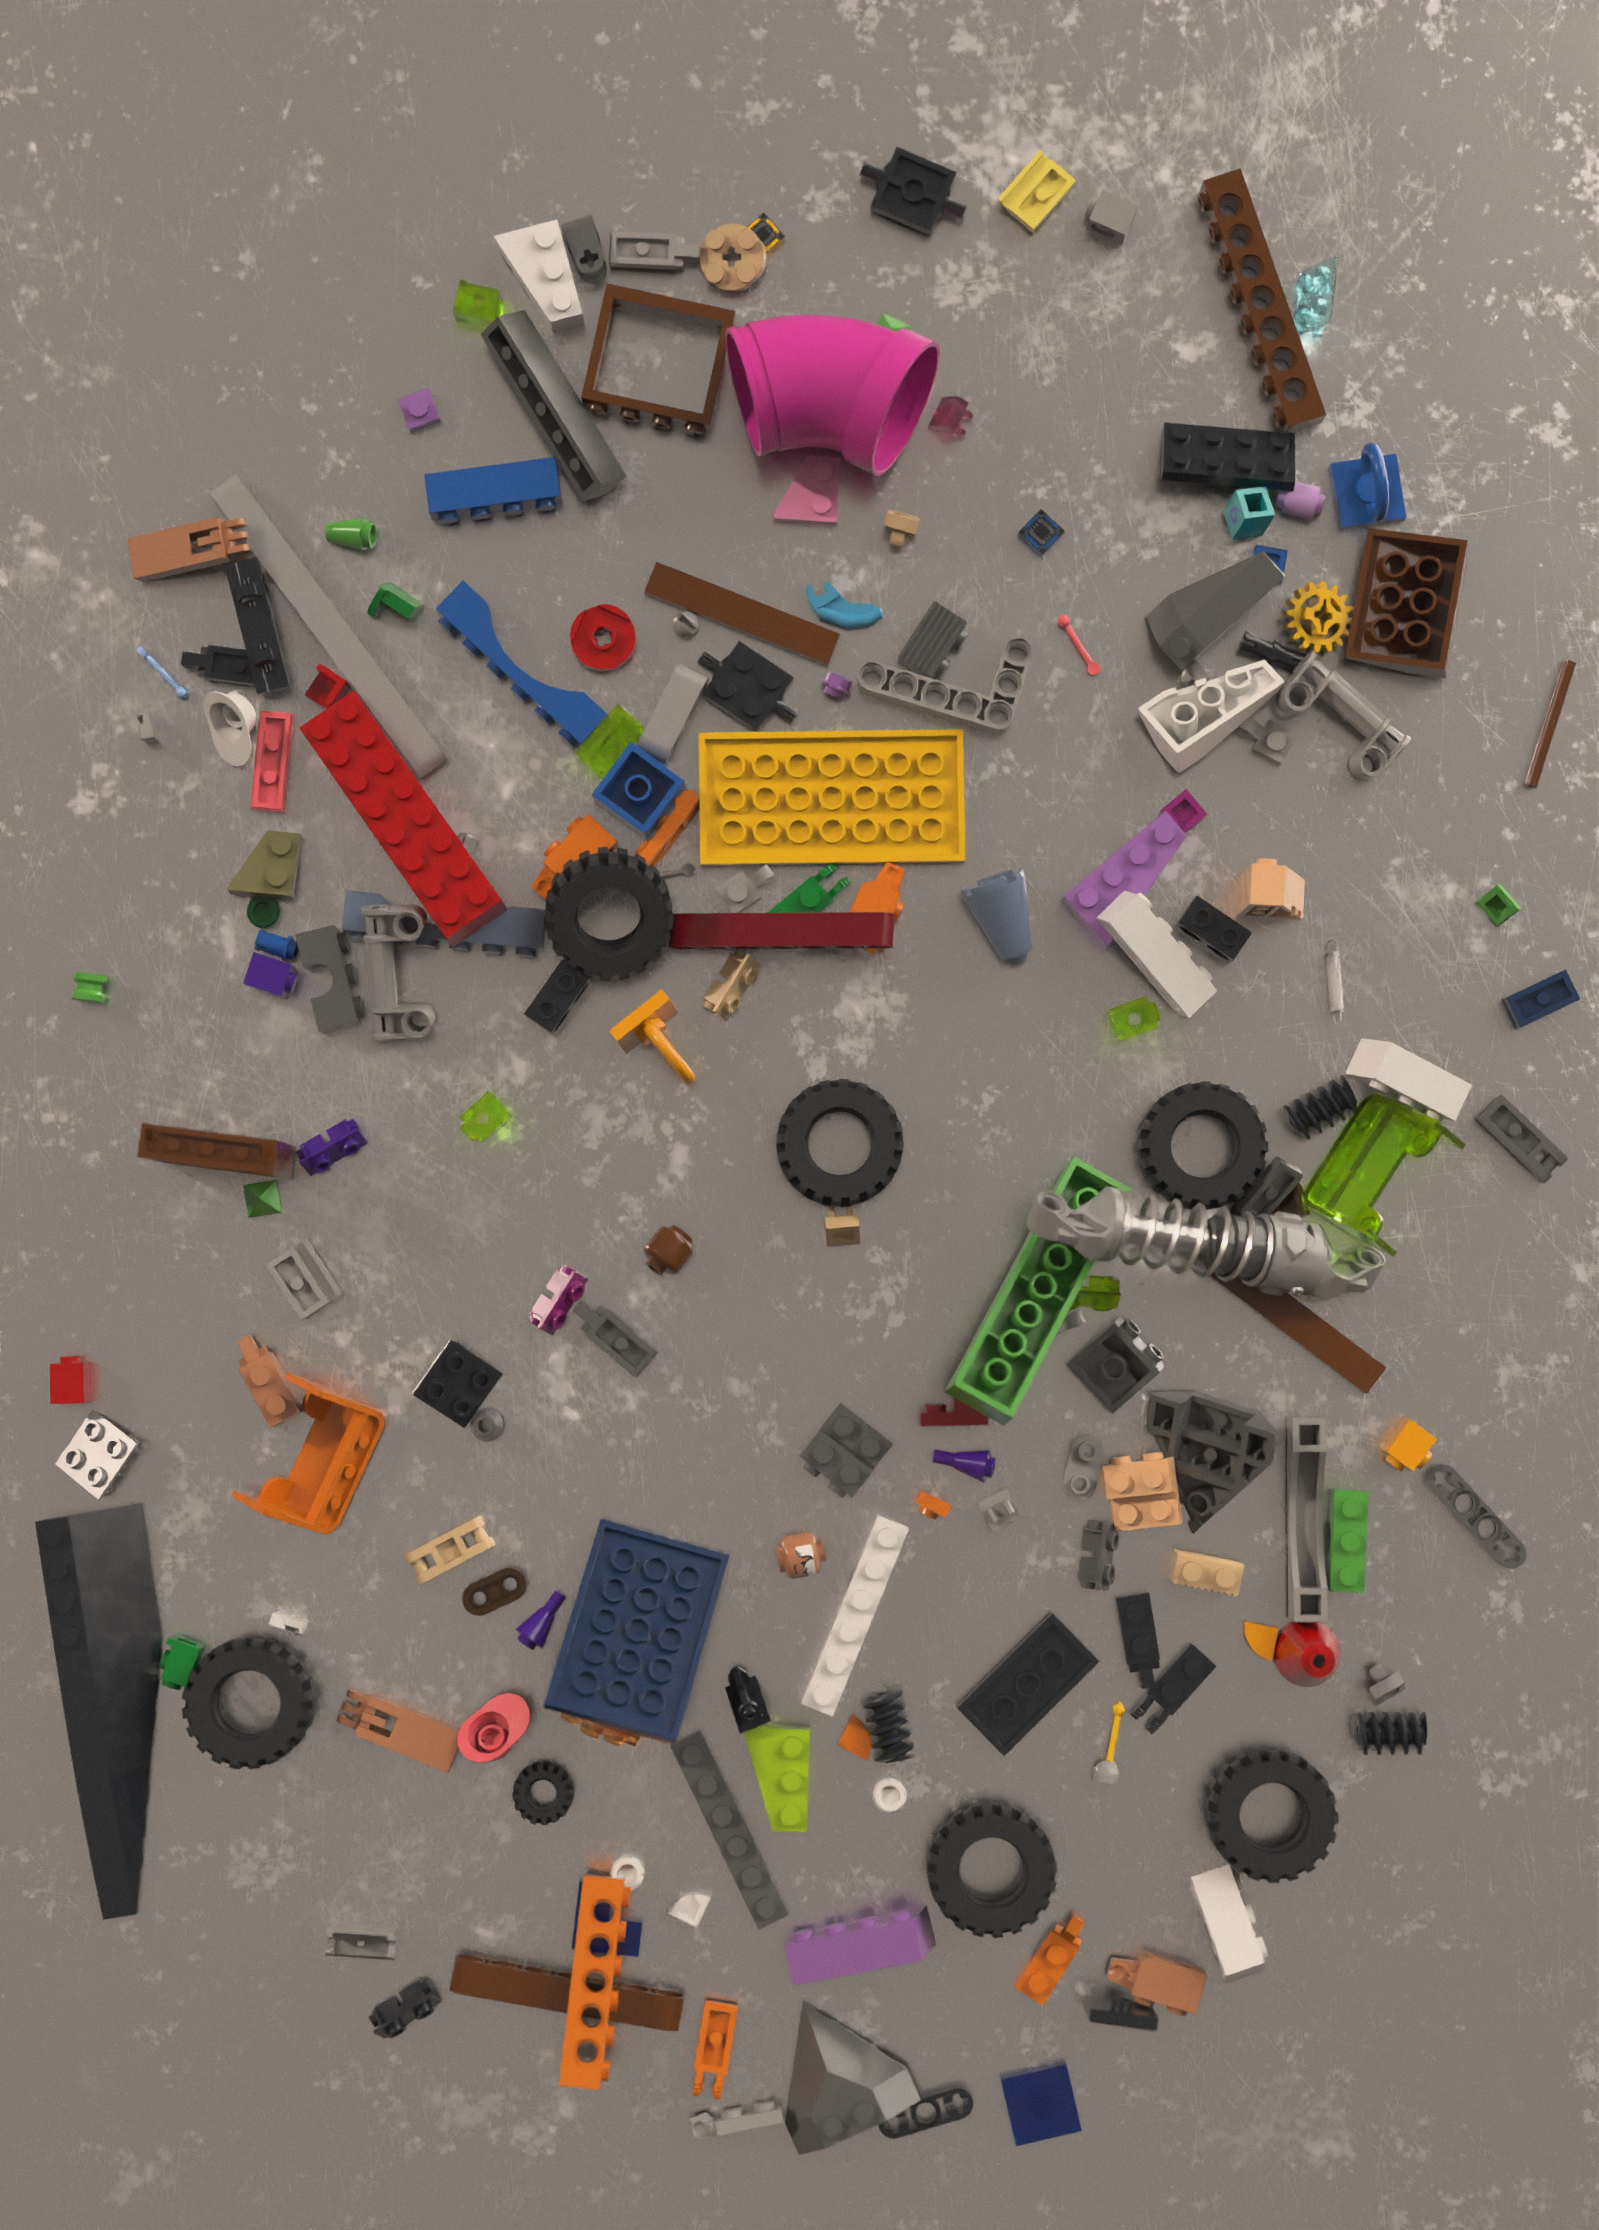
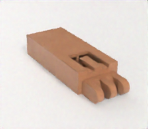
(170, 549)
(413, 1733)

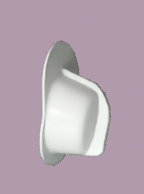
(230, 722)

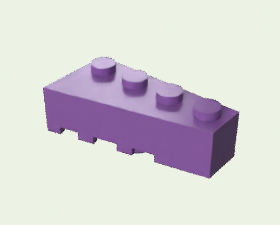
(1129, 869)
(860, 1946)

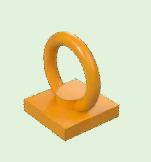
(646, 1027)

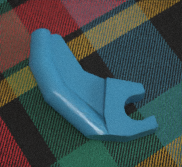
(838, 611)

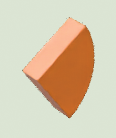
(856, 1738)

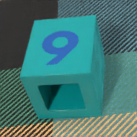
(1249, 512)

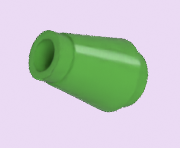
(352, 533)

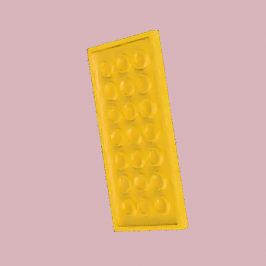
(831, 797)

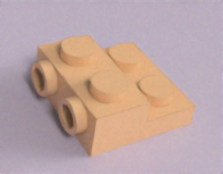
(1143, 1492)

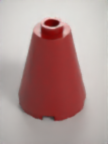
(1299, 1645)

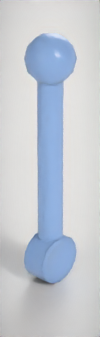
(181, 691)

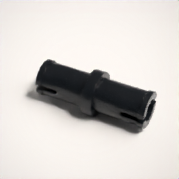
(1271, 651)

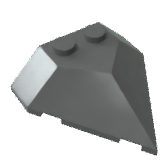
(1213, 1445)
(841, 2084)

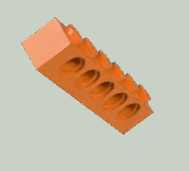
(575, 2070)

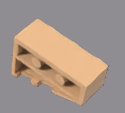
(1270, 891)

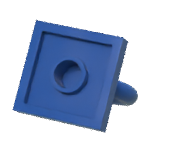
(1368, 489)

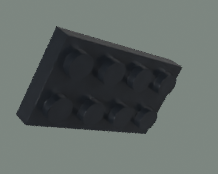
(1228, 456)
(1028, 1684)

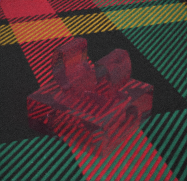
(949, 414)

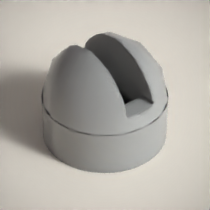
(681, 630)
(1193, 673)

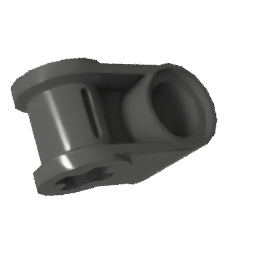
(585, 246)

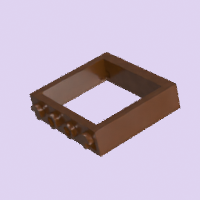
(667, 308)
(216, 1151)

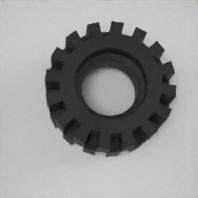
(533, 1811)

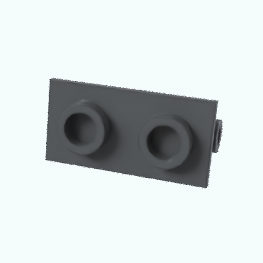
(1100, 1568)

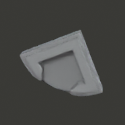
(147, 728)

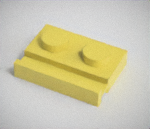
(1036, 191)

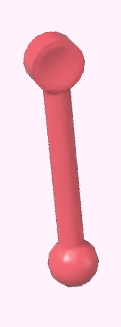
(1093, 667)

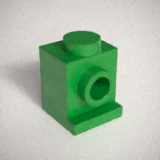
(179, 1661)

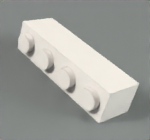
(1157, 953)

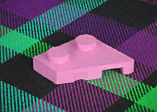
(812, 493)

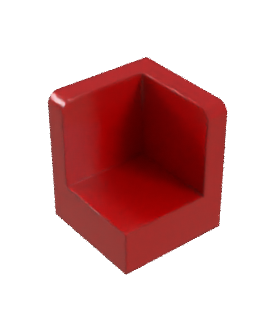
(327, 687)

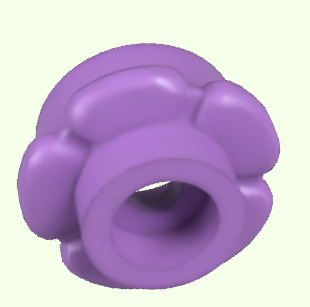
(836, 684)

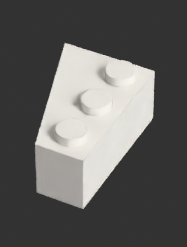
(544, 271)
(1408, 1079)
(1229, 1923)

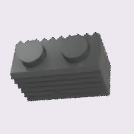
(933, 641)

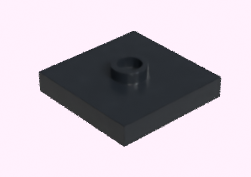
(1120, 2012)

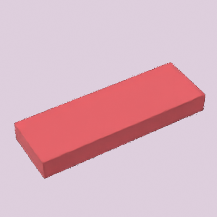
(272, 761)

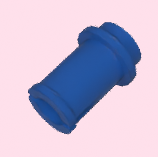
(276, 945)

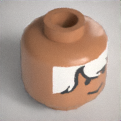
(800, 1555)

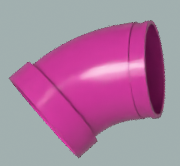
(831, 385)

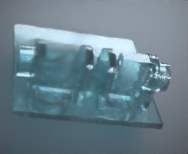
(1316, 298)

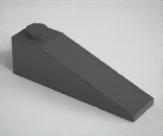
(1202, 612)

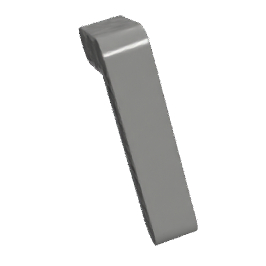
(953, 694)

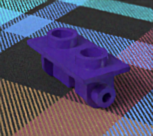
(344, 1141)

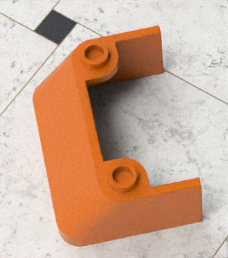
(327, 1464)

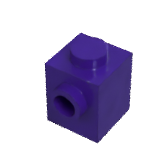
(271, 976)

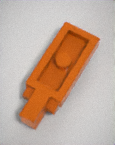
(1050, 1960)

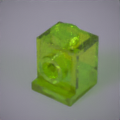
(467, 312)
(1119, 1020)
(497, 1115)

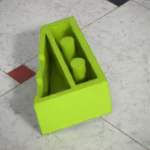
(782, 1772)

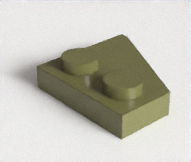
(270, 868)

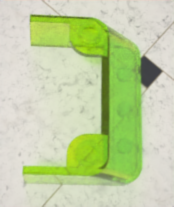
(1366, 1161)

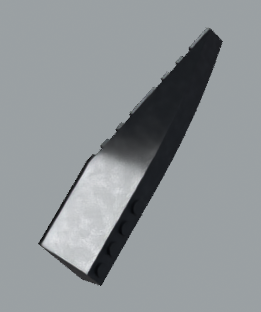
(108, 1676)

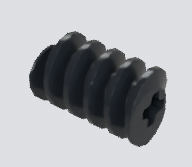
(1321, 1108)
(889, 1727)
(1391, 1733)

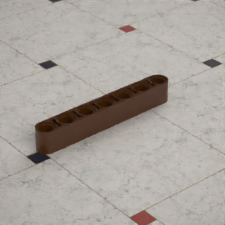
(551, 1991)

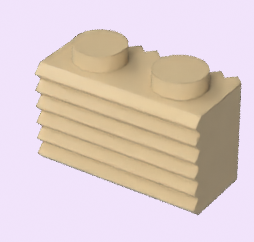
(1206, 1572)

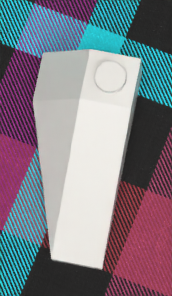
(1199, 717)

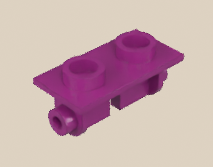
(552, 1313)

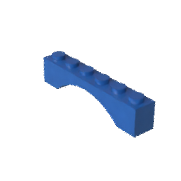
(471, 617)

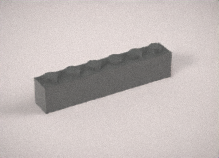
(553, 405)

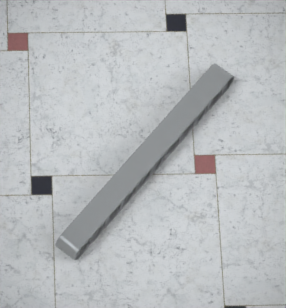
(329, 627)

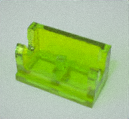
(609, 741)

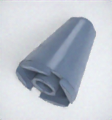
(1003, 913)

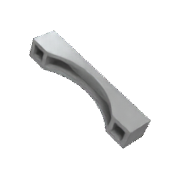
(1305, 1519)

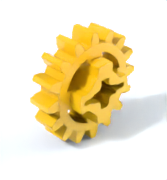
(1328, 607)

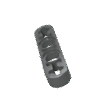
(1473, 1518)

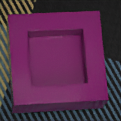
(1185, 811)

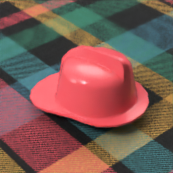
(494, 1728)

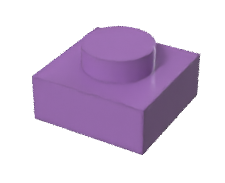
(419, 410)

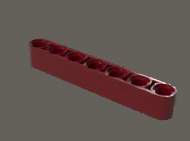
(783, 930)

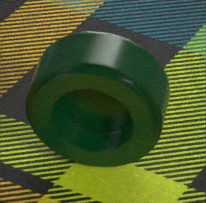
(264, 912)

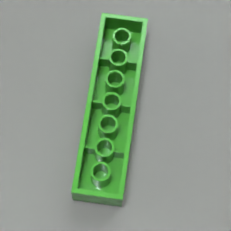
(1027, 1309)

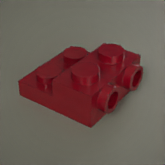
(958, 1415)

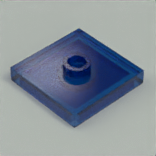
(1040, 2104)

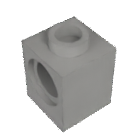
(1110, 216)

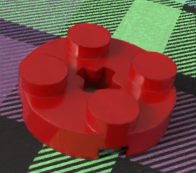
(609, 656)

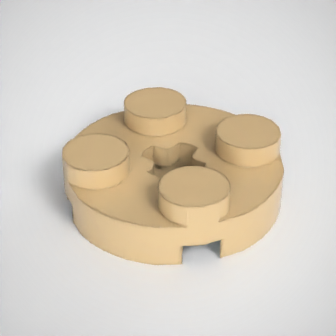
(719, 243)

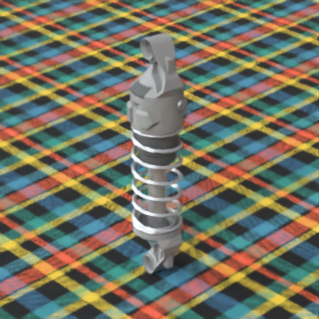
(1265, 1251)

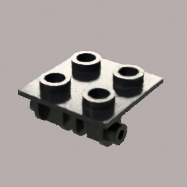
(457, 1383)

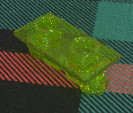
(1100, 1295)

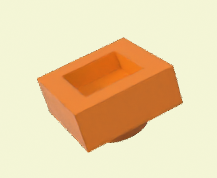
(931, 1505)

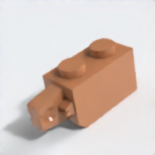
(268, 1383)
(1161, 1981)

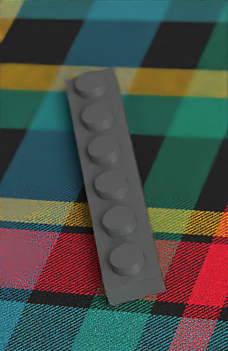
(729, 1830)

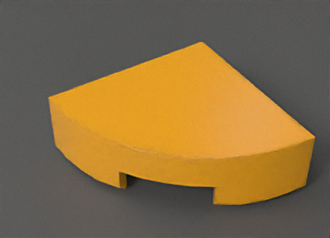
(1261, 1638)

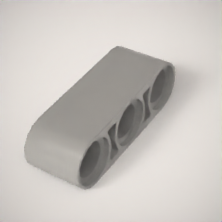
(672, 713)

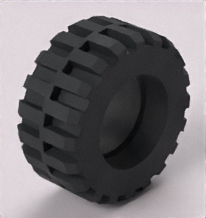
(616, 955)
(829, 1098)
(1234, 1113)
(211, 1728)
(1308, 1841)
(1002, 1914)

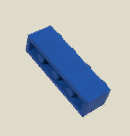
(493, 489)

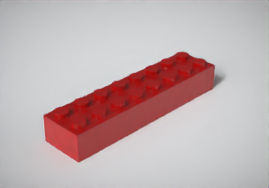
(403, 818)

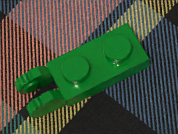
(810, 895)

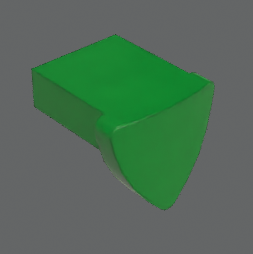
(396, 599)

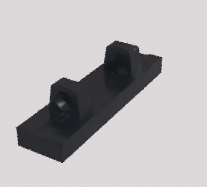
(257, 626)

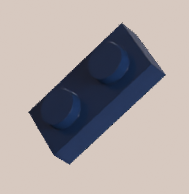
(1541, 999)

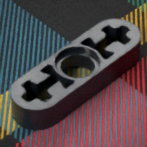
(920, 2125)

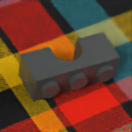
(339, 1006)

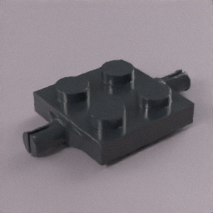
(913, 190)
(748, 687)

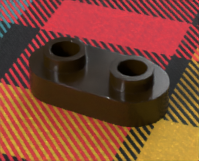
(496, 1593)

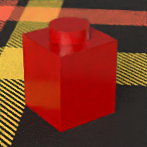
(70, 1381)

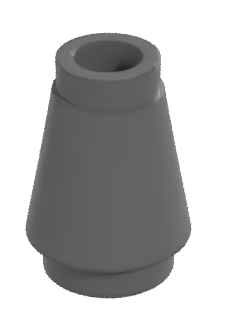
(495, 1421)

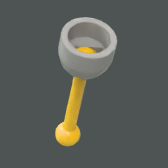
(1107, 1770)

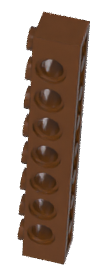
(1232, 191)

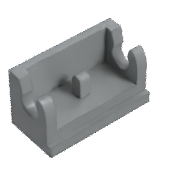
(362, 1940)

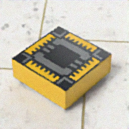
(767, 232)

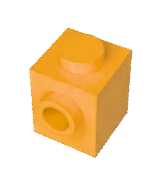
(1408, 1446)

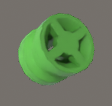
(89, 987)

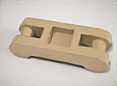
(449, 1550)

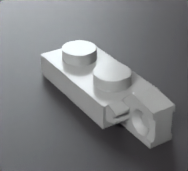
(650, 250)
(735, 2121)

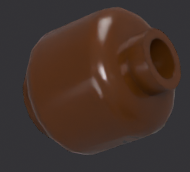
(668, 1250)

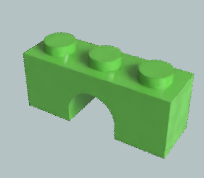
(1348, 1540)

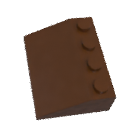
(1408, 602)

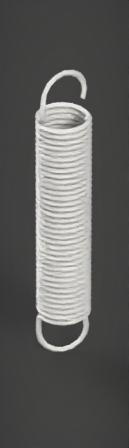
(1334, 981)

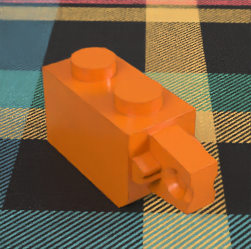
(583, 836)
(881, 896)

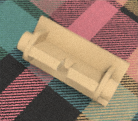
(726, 998)

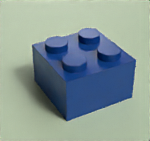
(638, 790)

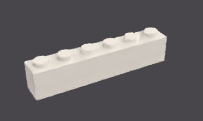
(854, 1614)

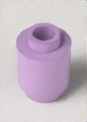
(1302, 501)

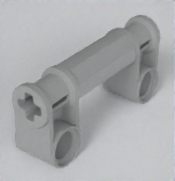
(1314, 680)
(383, 927)

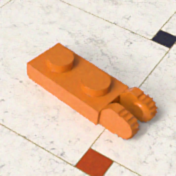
(670, 828)
(714, 2044)

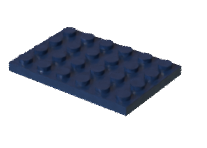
(636, 1632)

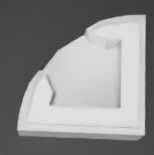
(285, 1621)
(689, 1908)

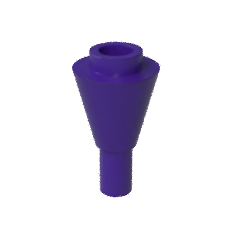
(972, 1463)
(536, 1628)

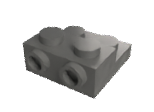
(1117, 1364)
(844, 1451)

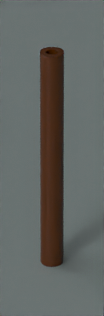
(1550, 723)

